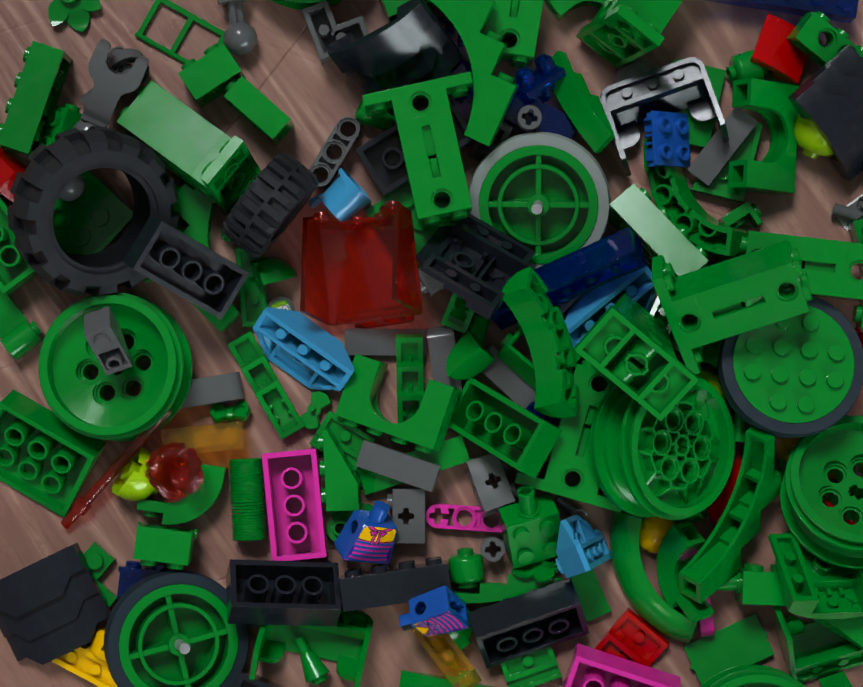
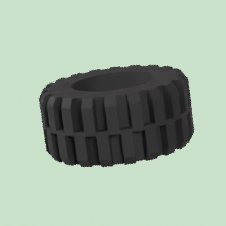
(269, 204)

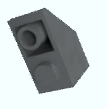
(107, 340)

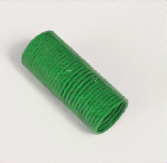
(247, 488)

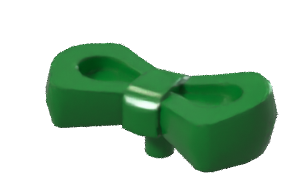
(319, 401)
(239, 411)

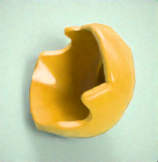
(652, 532)

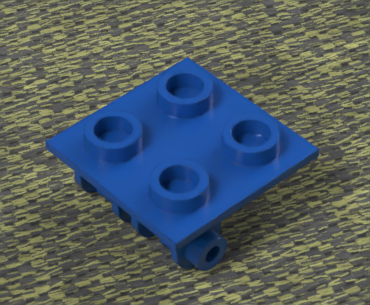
(669, 139)

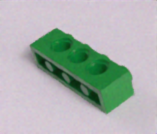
(806, 36)

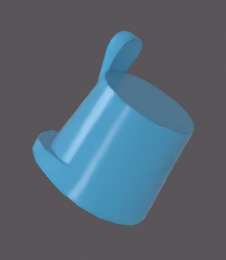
(343, 197)

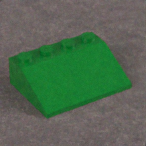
(43, 454)

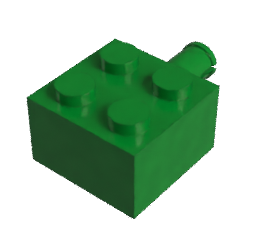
(530, 528)
(756, 585)

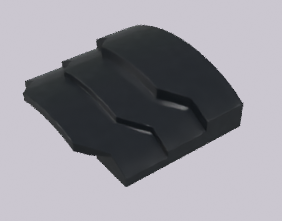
(398, 53)
(835, 106)
(474, 262)
(51, 606)

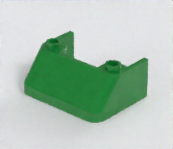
(344, 643)
(813, 649)

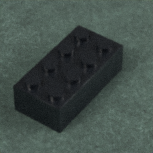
(385, 159)
(186, 267)
(391, 585)
(283, 593)
(528, 622)

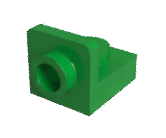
(736, 216)

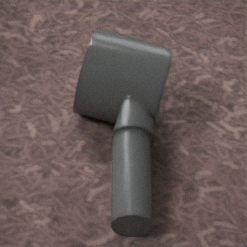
(570, 508)

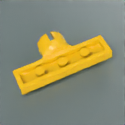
(89, 662)

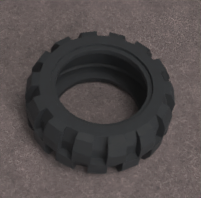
(45, 179)

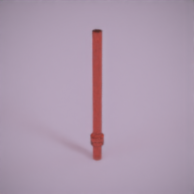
(83, 504)

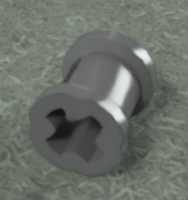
(536, 116)
(486, 543)

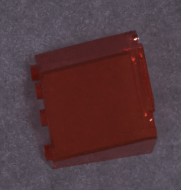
(361, 269)

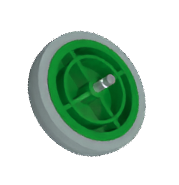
(542, 194)

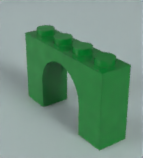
(777, 170)
(424, 429)

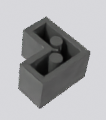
(325, 31)

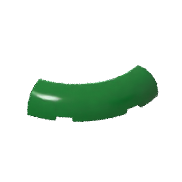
(675, 197)
(548, 344)
(635, 584)

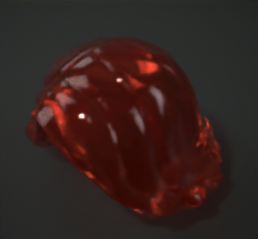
(175, 471)

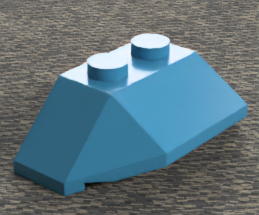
(595, 303)
(303, 349)
(580, 547)

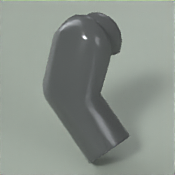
(851, 213)

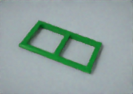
(191, 17)

